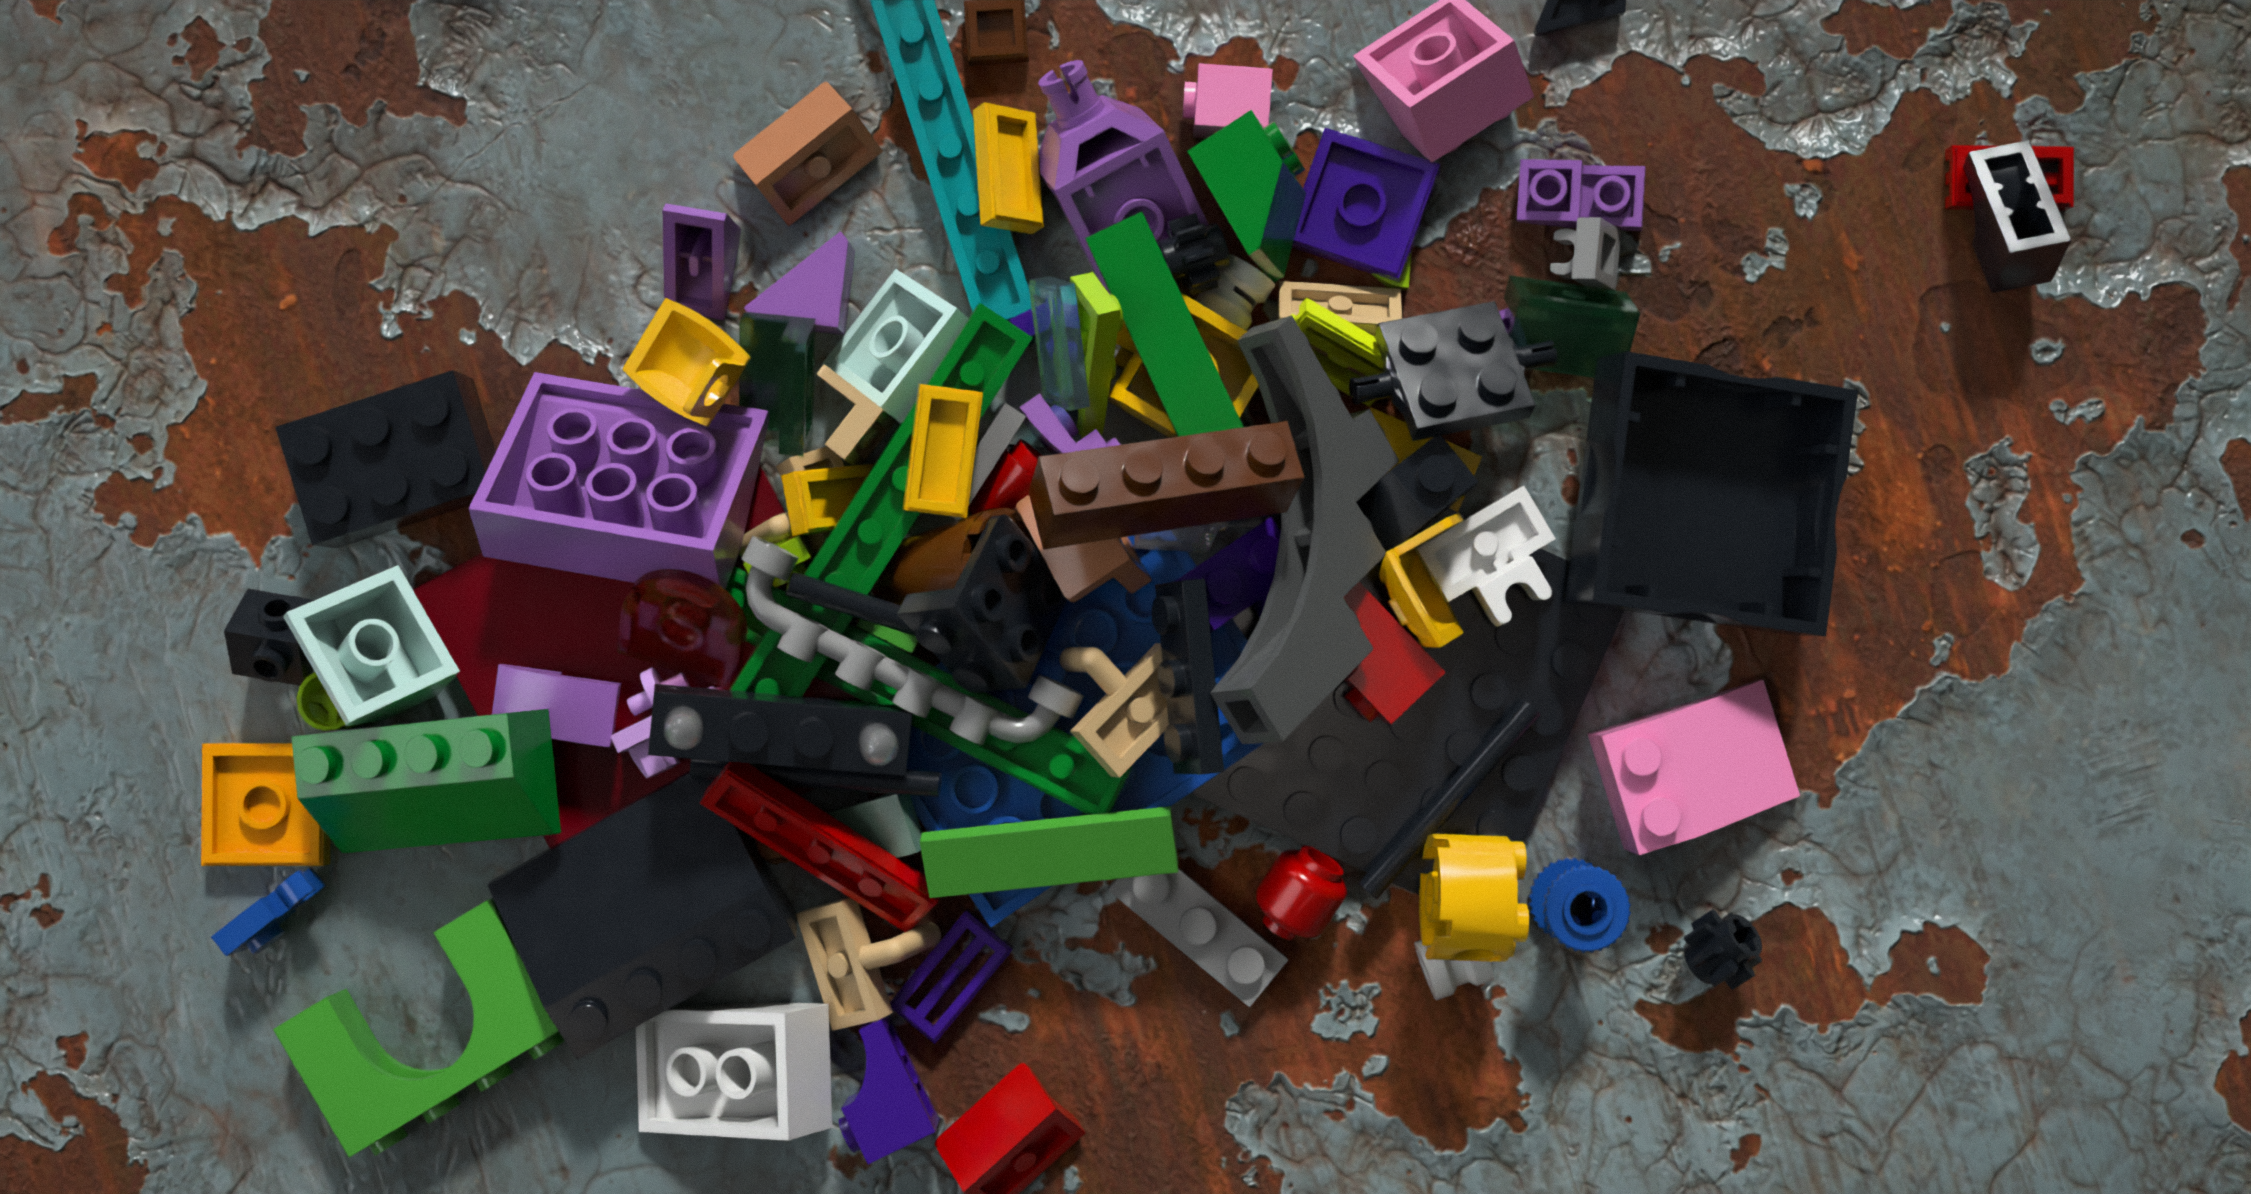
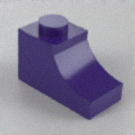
(892, 1102)

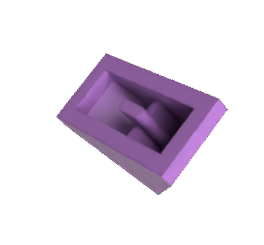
(699, 258)
(814, 288)

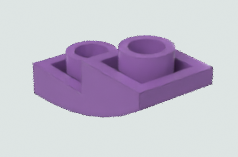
(1568, 190)
(1056, 428)
(578, 707)

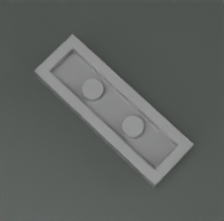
(1203, 930)

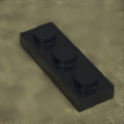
(1188, 677)

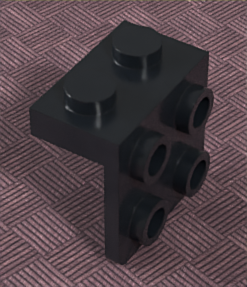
(996, 615)

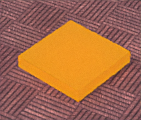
(254, 809)

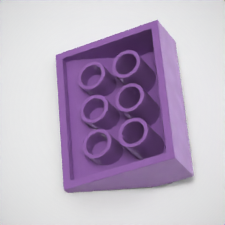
(618, 483)

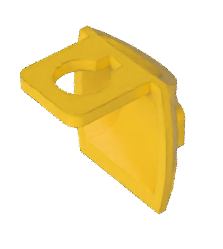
(686, 362)
(1414, 593)

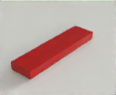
(819, 844)

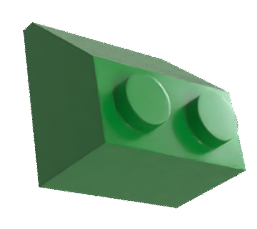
(1256, 186)

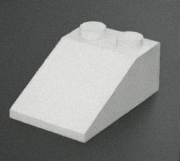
(736, 1071)

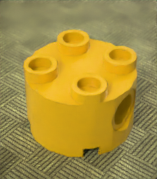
(1472, 898)

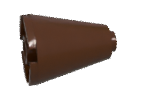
(935, 557)

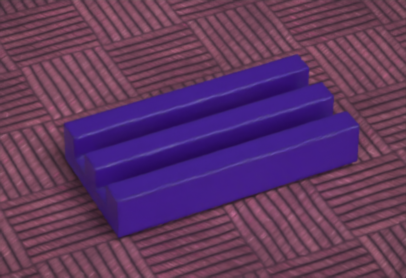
(984, 935)

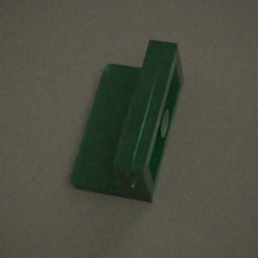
(1577, 318)
(780, 375)

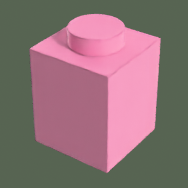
(1225, 95)

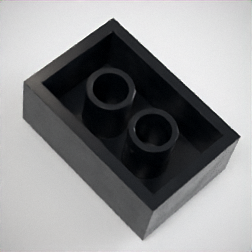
(388, 459)

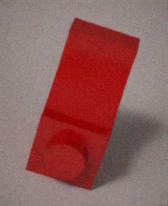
(1394, 671)

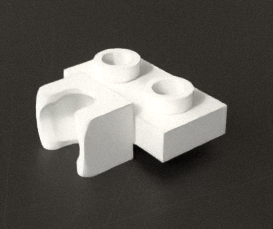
(1491, 554)

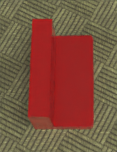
(1008, 1136)

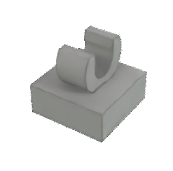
(1595, 253)

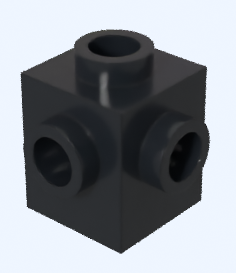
(262, 642)

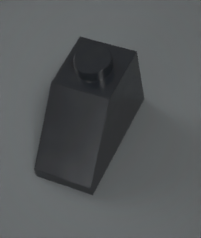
(1416, 492)

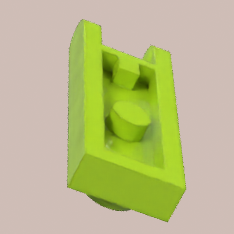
(1099, 324)

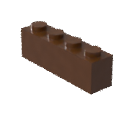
(1164, 484)

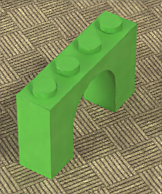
(371, 1093)

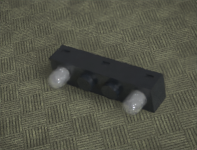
(779, 730)

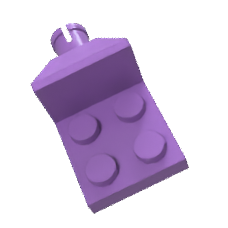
(1108, 162)

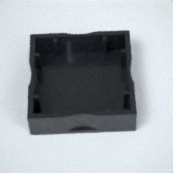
(1710, 495)

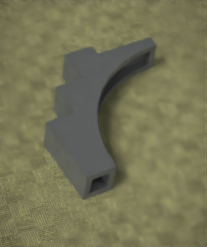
(1325, 547)

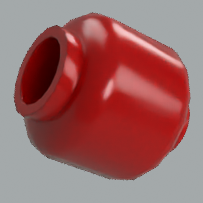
(1301, 893)

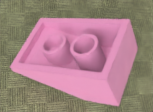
(1693, 767)

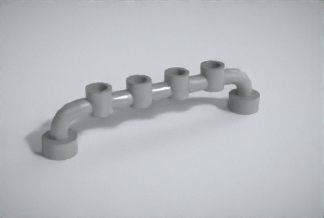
(862, 664)

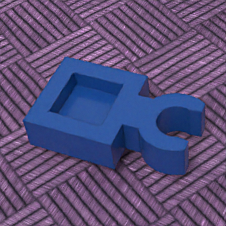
(260, 923)

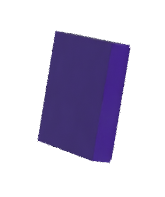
(1364, 204)

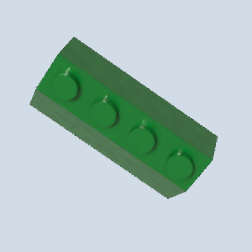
(431, 781)

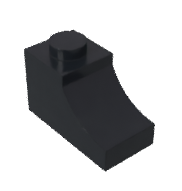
(2016, 217)

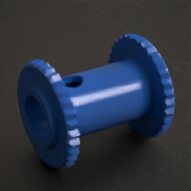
(1604, 912)

